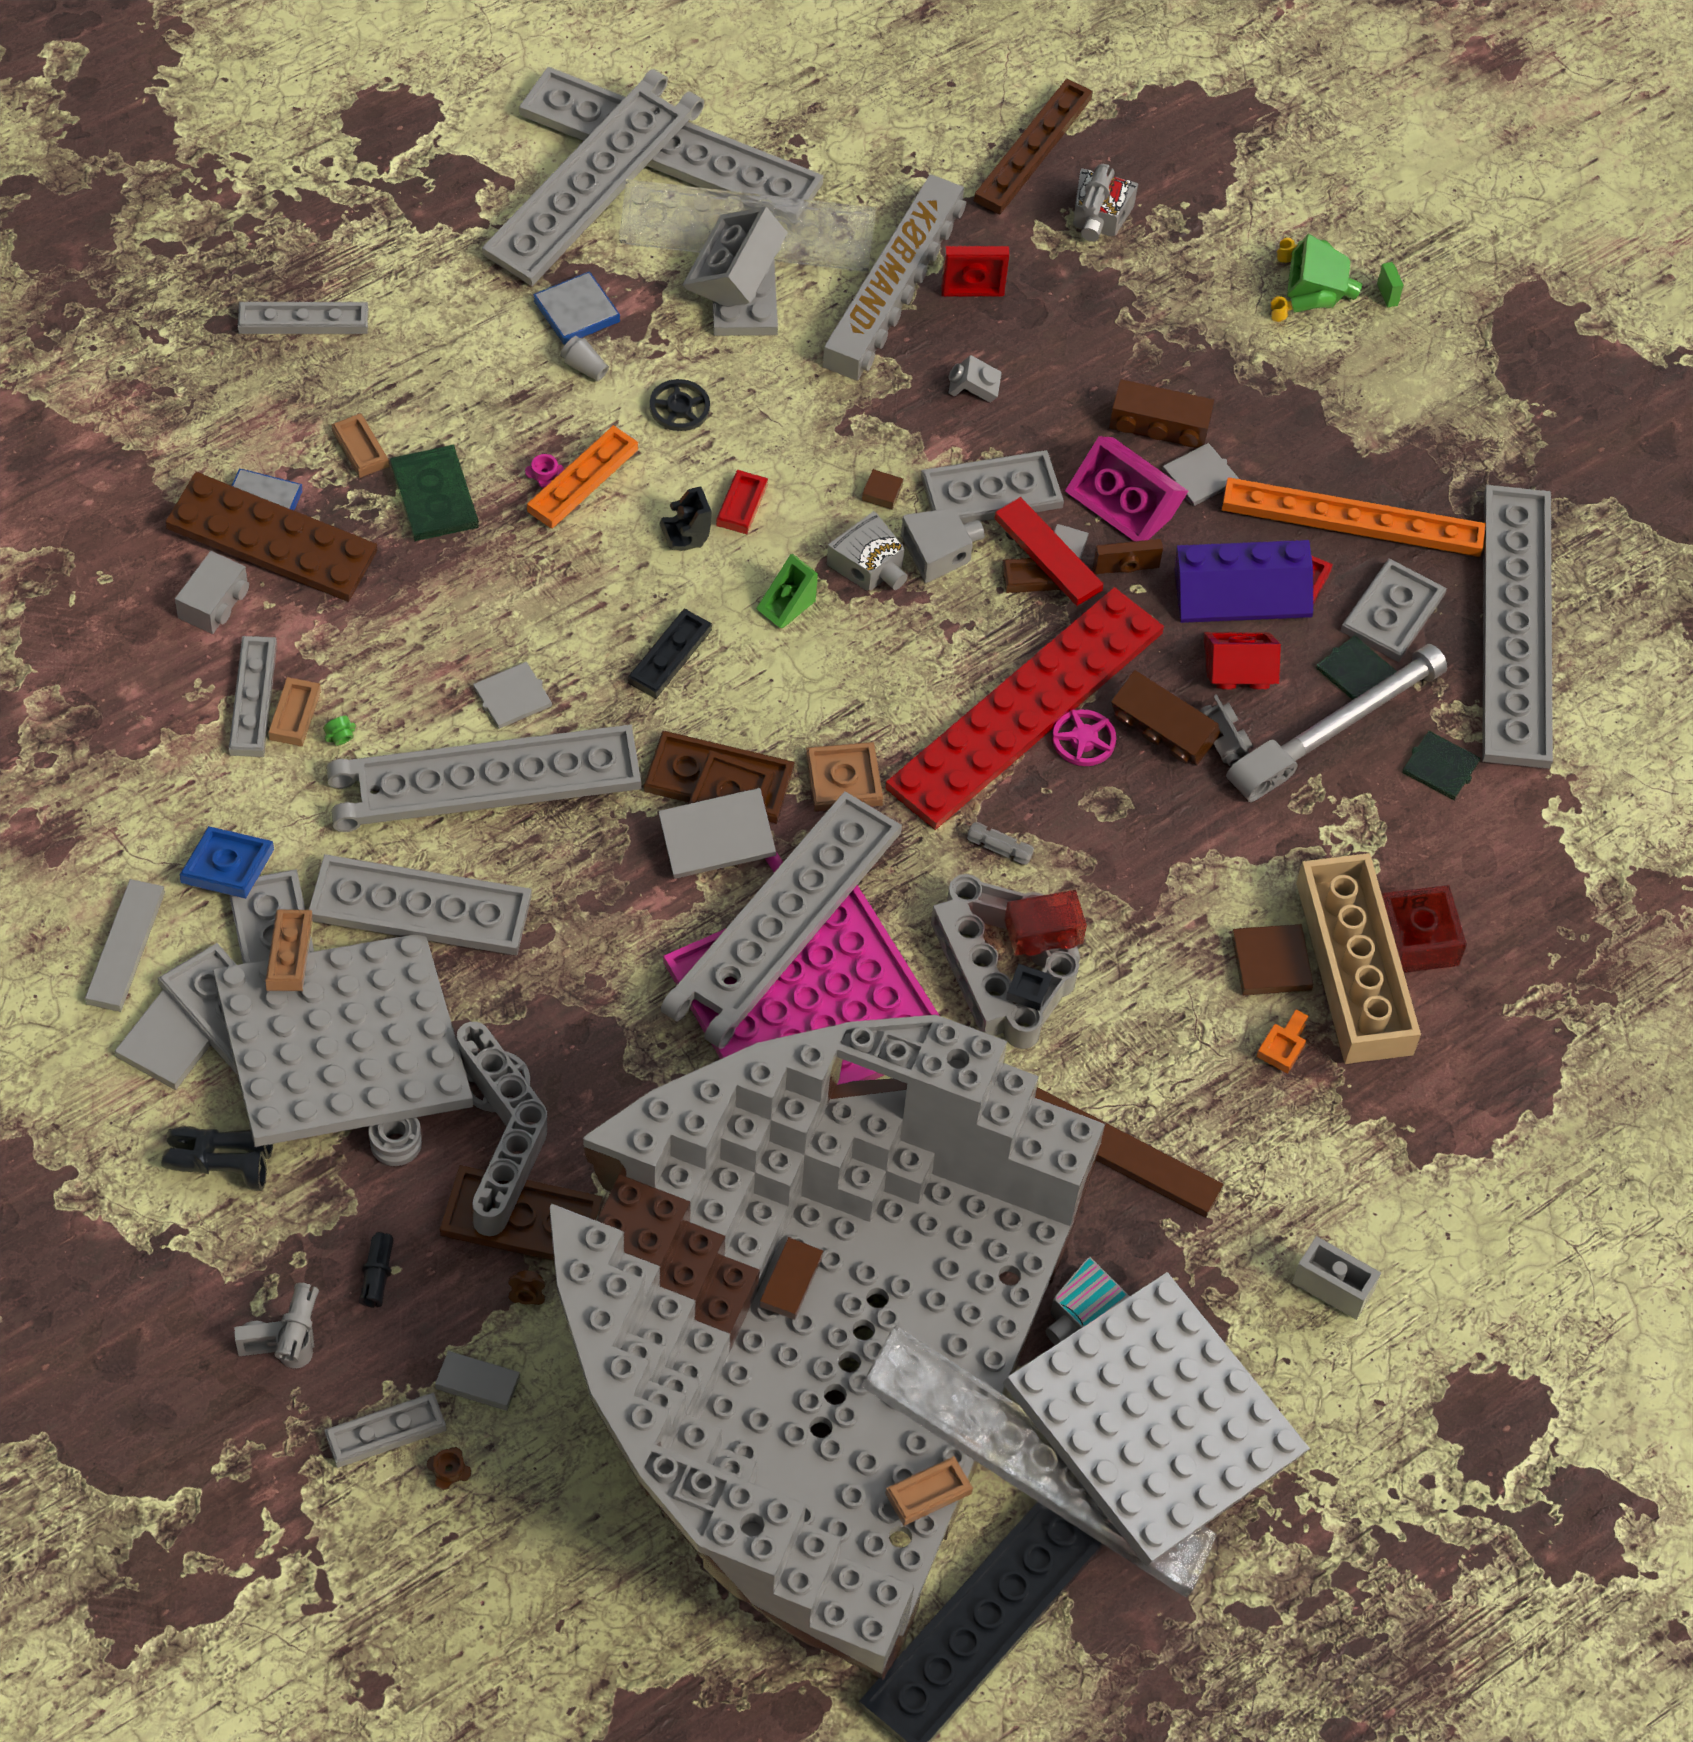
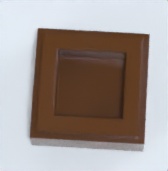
(882, 489)

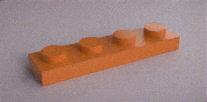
(582, 477)

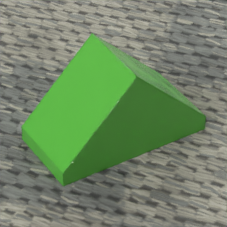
(790, 592)

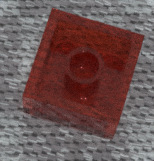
(1425, 928)

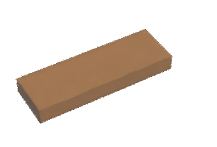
(289, 950)

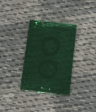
(434, 493)

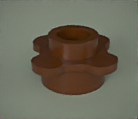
(527, 1288)
(445, 1458)

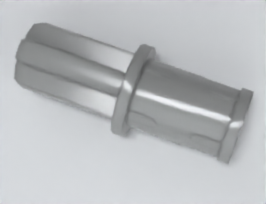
(1097, 190)

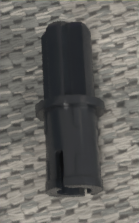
(376, 1270)

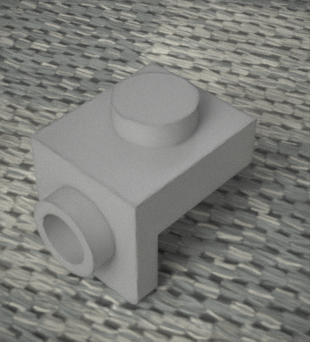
(975, 377)

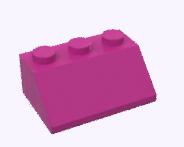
(1125, 489)

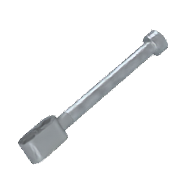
(1274, 764)

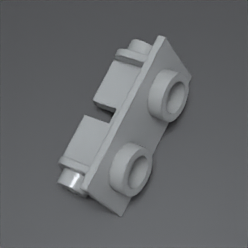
(1233, 743)

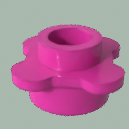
(542, 463)

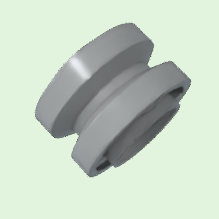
(397, 1151)

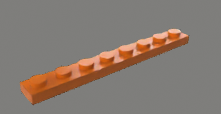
(1354, 517)

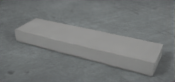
(303, 318)
(253, 696)
(125, 945)

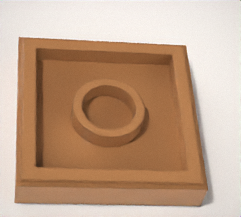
(842, 769)

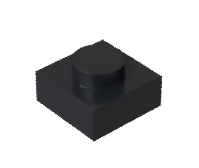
(1029, 987)

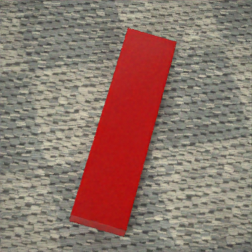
(1048, 551)

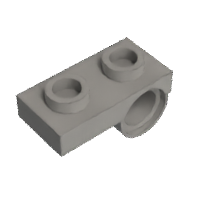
(263, 1337)

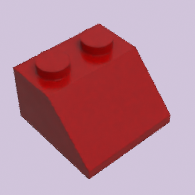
(1242, 659)

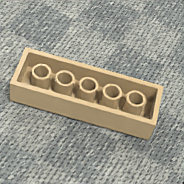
(1358, 958)

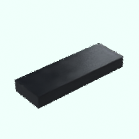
(669, 653)

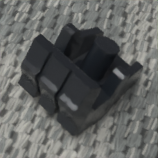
(691, 524)

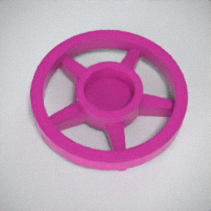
(1084, 737)

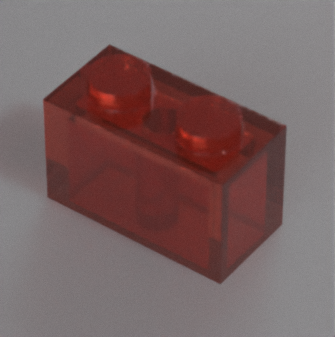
(1045, 923)

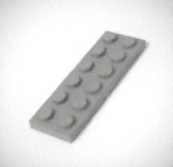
(421, 904)

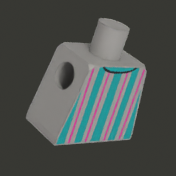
(1082, 1300)

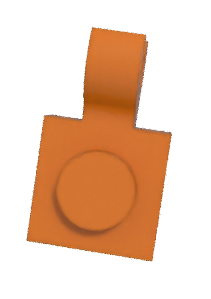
(1284, 1044)

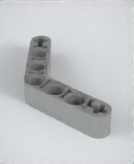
(514, 1114)

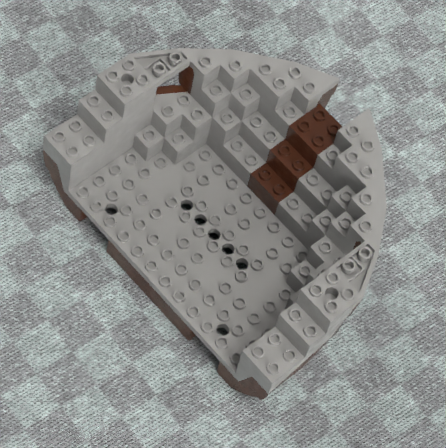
(914, 1197)

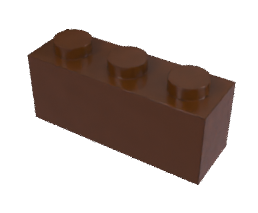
(1161, 414)
(1165, 718)

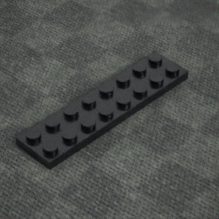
(979, 1626)

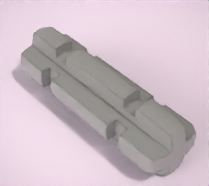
(1000, 843)

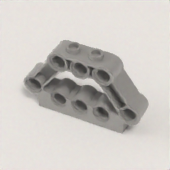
(990, 1012)

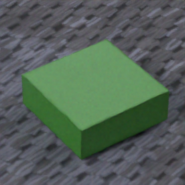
(1390, 284)

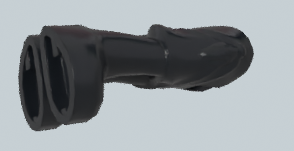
(195, 1149)

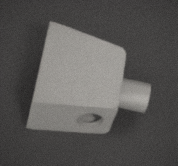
(939, 541)

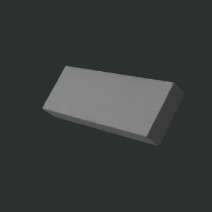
(385, 1430)

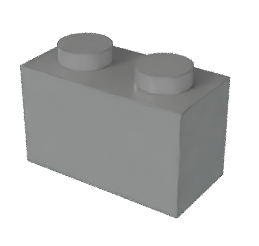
(212, 592)
(1336, 1277)

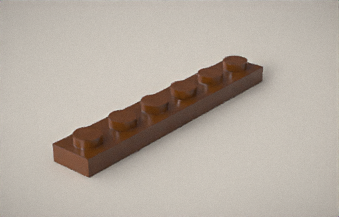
(1033, 146)

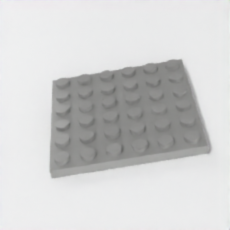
(348, 1050)
(1156, 1418)

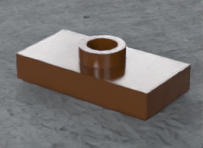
(1128, 556)

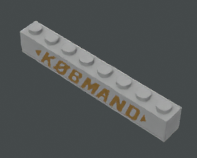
(893, 278)

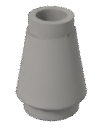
(584, 358)

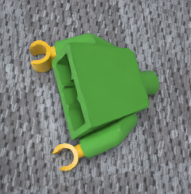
(1316, 277)

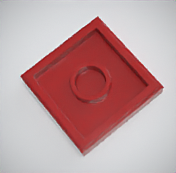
(975, 270)

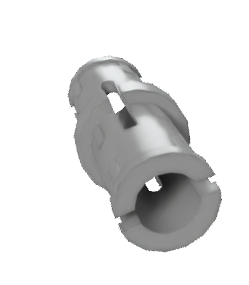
(296, 1322)

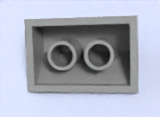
(736, 257)

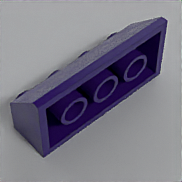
(1244, 581)

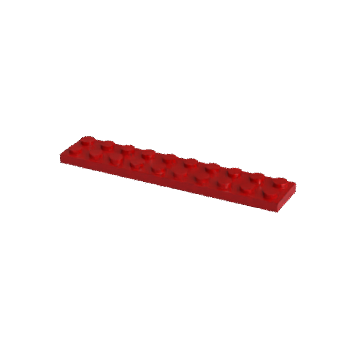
(1023, 708)

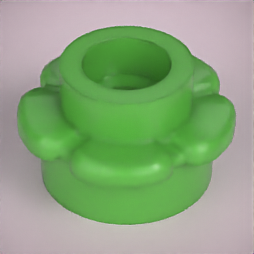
(339, 730)

